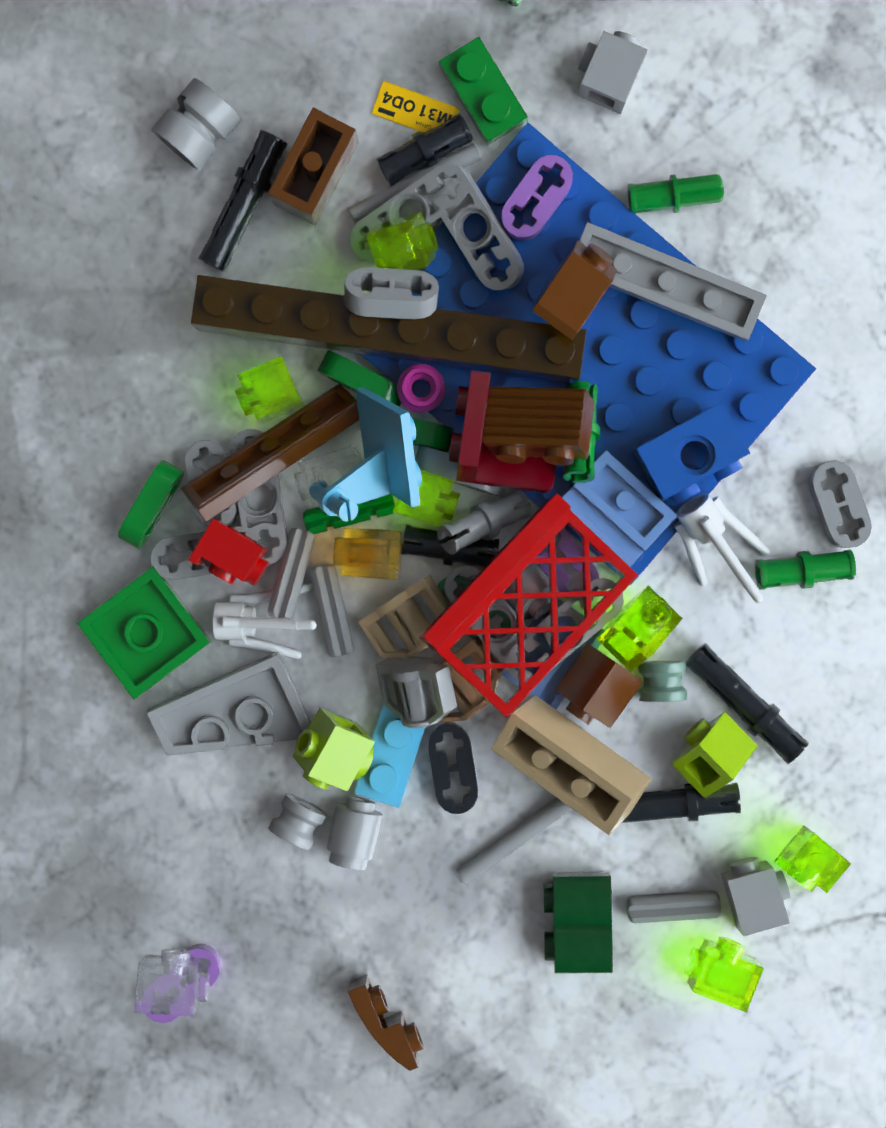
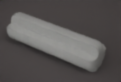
(291, 574)
(331, 610)
(673, 906)

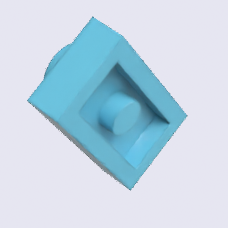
(392, 760)

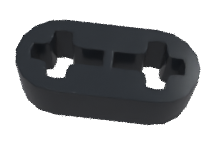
(464, 766)

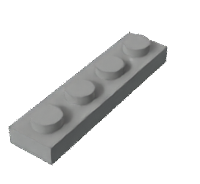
(678, 285)

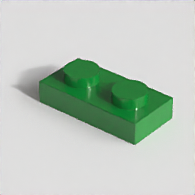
(483, 91)

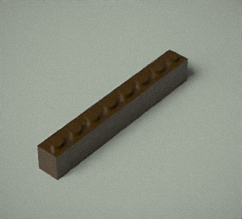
(439, 339)

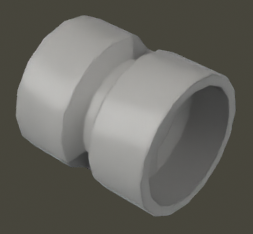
(196, 124)

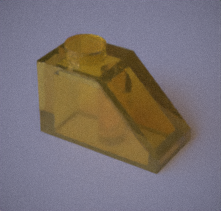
(369, 553)

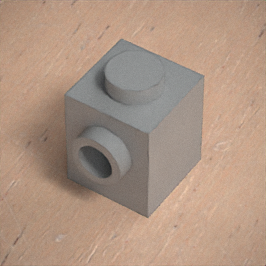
(611, 69)
(756, 895)

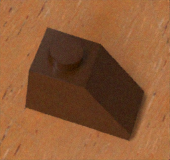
(575, 288)

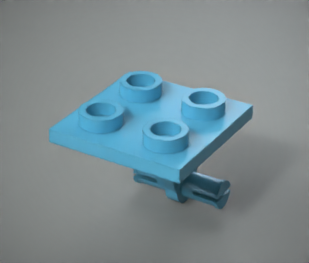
(388, 461)

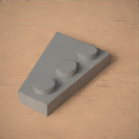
(236, 709)

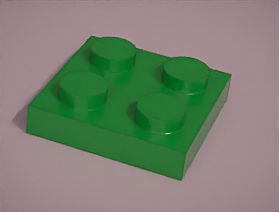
(144, 632)

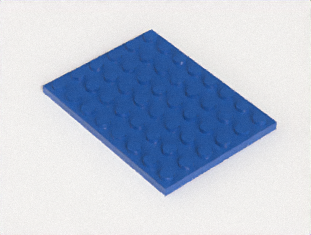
(644, 359)

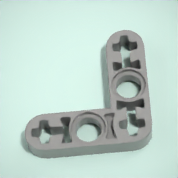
(453, 213)
(251, 521)
(506, 647)

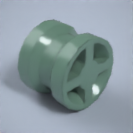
(662, 681)

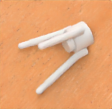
(702, 520)
(236, 621)

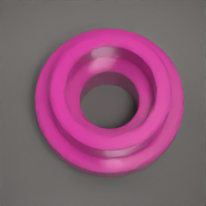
(425, 373)

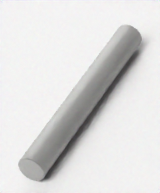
(464, 158)
(512, 840)

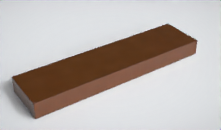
(272, 452)

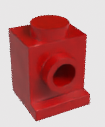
(230, 553)

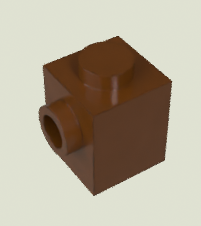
(597, 687)

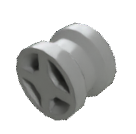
(297, 821)

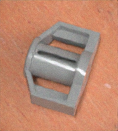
(416, 690)

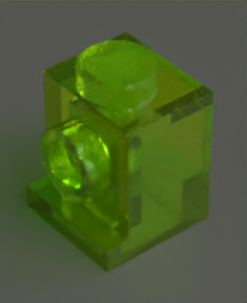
(812, 861)

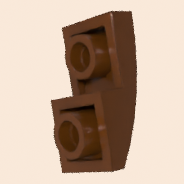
(392, 1033)

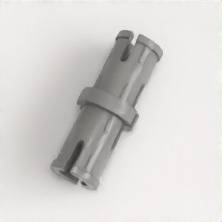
(484, 521)

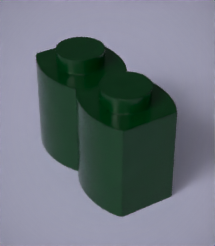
(580, 922)

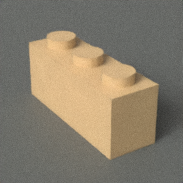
(571, 764)

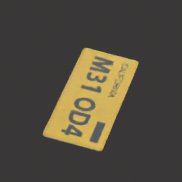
(411, 108)

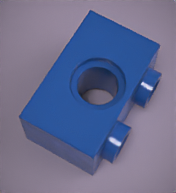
(713, 433)

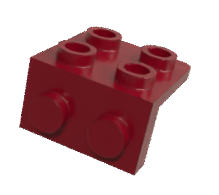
(476, 461)

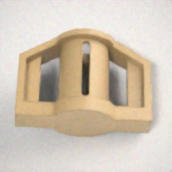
(405, 619)

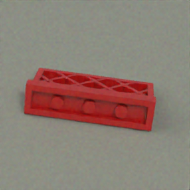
(497, 577)

